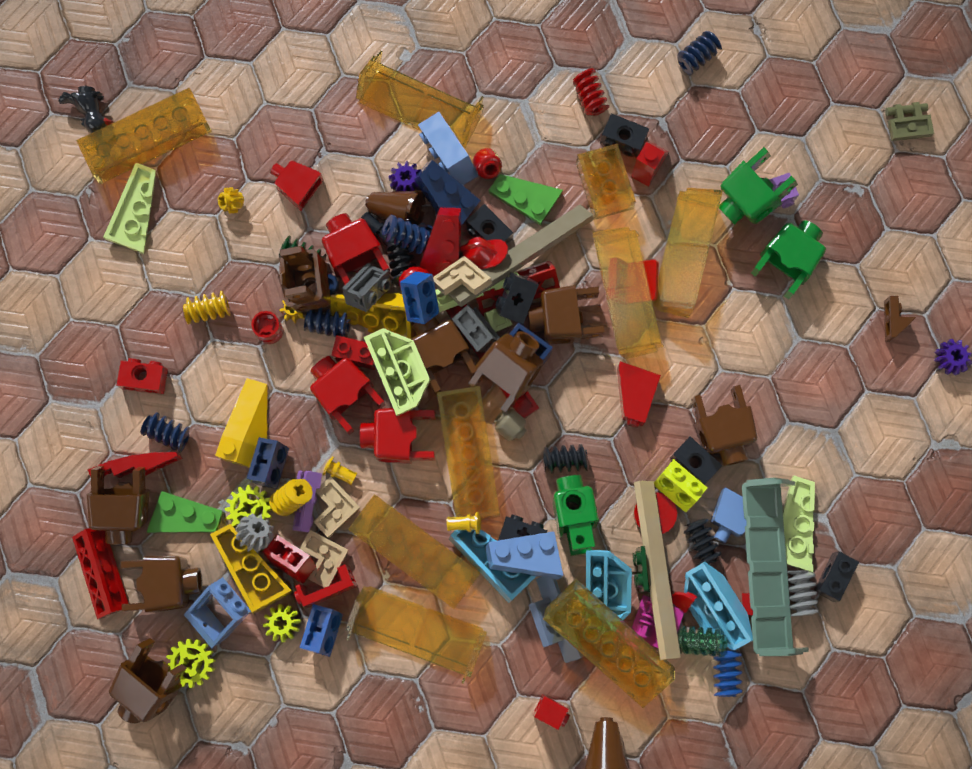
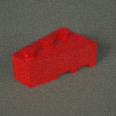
(444, 241)

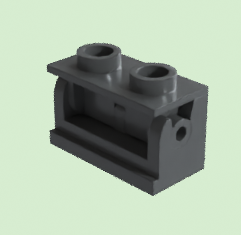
(366, 287)
(476, 328)

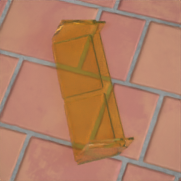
(413, 100)
(687, 250)
(627, 292)
(416, 630)

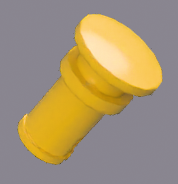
(339, 471)
(465, 523)

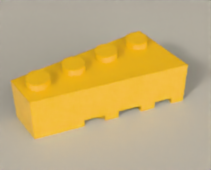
(251, 573)

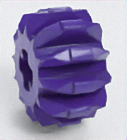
(404, 172)
(960, 355)

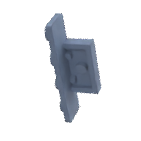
(549, 591)

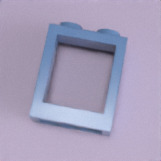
(200, 614)

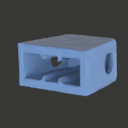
(729, 515)

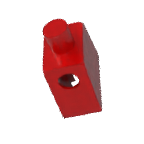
(296, 182)

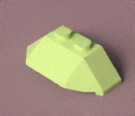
(399, 368)

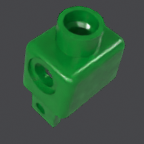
(750, 194)
(794, 253)
(579, 522)

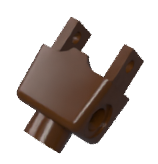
(298, 272)
(560, 316)
(441, 347)
(510, 365)
(726, 430)
(118, 508)
(164, 583)
(144, 685)

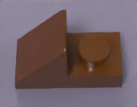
(893, 323)

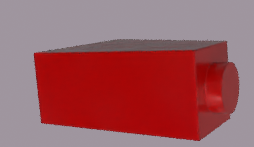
(648, 163)
(635, 392)

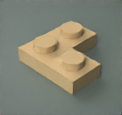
(461, 273)
(340, 507)
(329, 557)

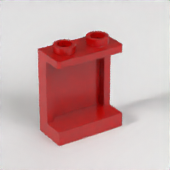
(347, 583)

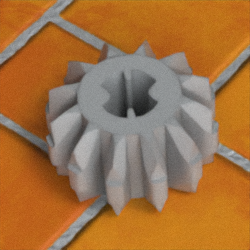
(254, 532)

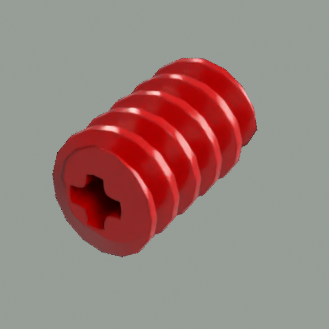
(589, 92)

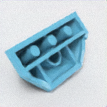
(609, 581)
(718, 605)

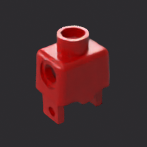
(351, 246)
(340, 387)
(393, 436)

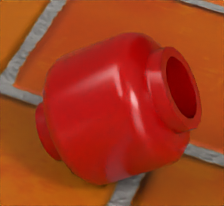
(487, 163)

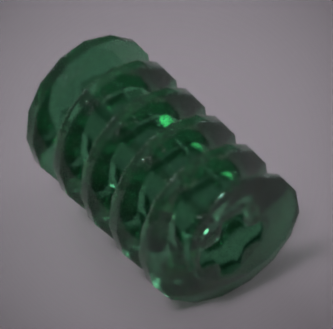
(702, 643)

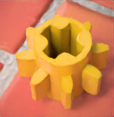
(230, 200)
(294, 316)

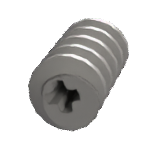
(802, 592)

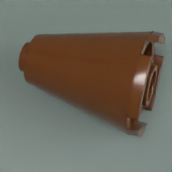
(398, 203)
(606, 746)

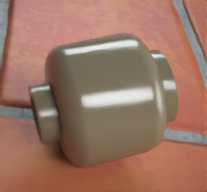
(510, 425)

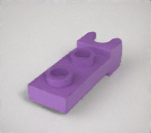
(303, 516)

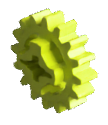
(244, 499)
(186, 654)

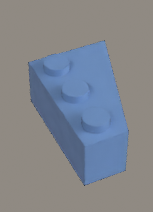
(447, 148)
(527, 555)

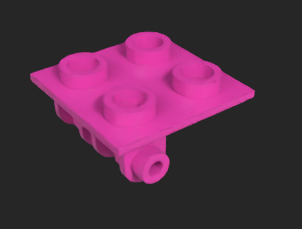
(644, 621)

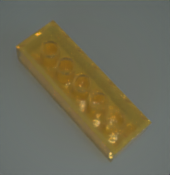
(144, 135)
(468, 453)
(414, 551)
(609, 643)

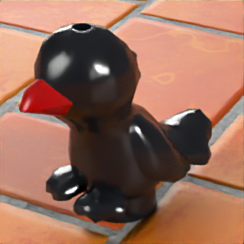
(87, 103)

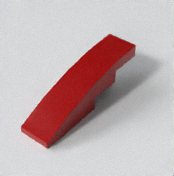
(151, 461)

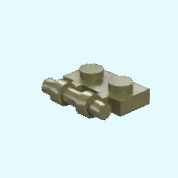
(909, 127)

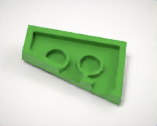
(525, 196)
(183, 515)

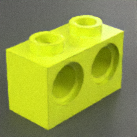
(680, 486)

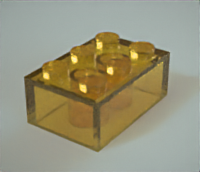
(605, 181)

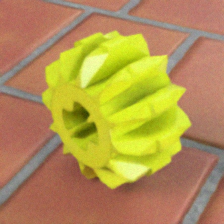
(277, 630)

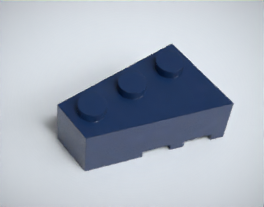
(444, 190)

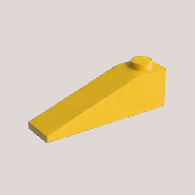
(386, 314)
(245, 425)

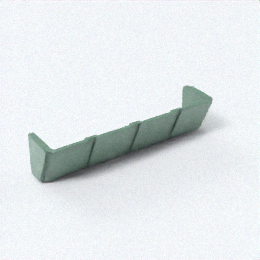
(768, 567)

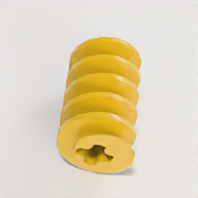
(206, 308)
(290, 497)

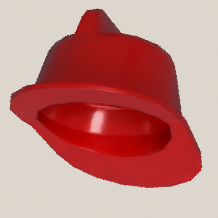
(485, 253)

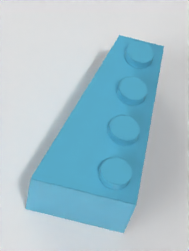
(474, 549)

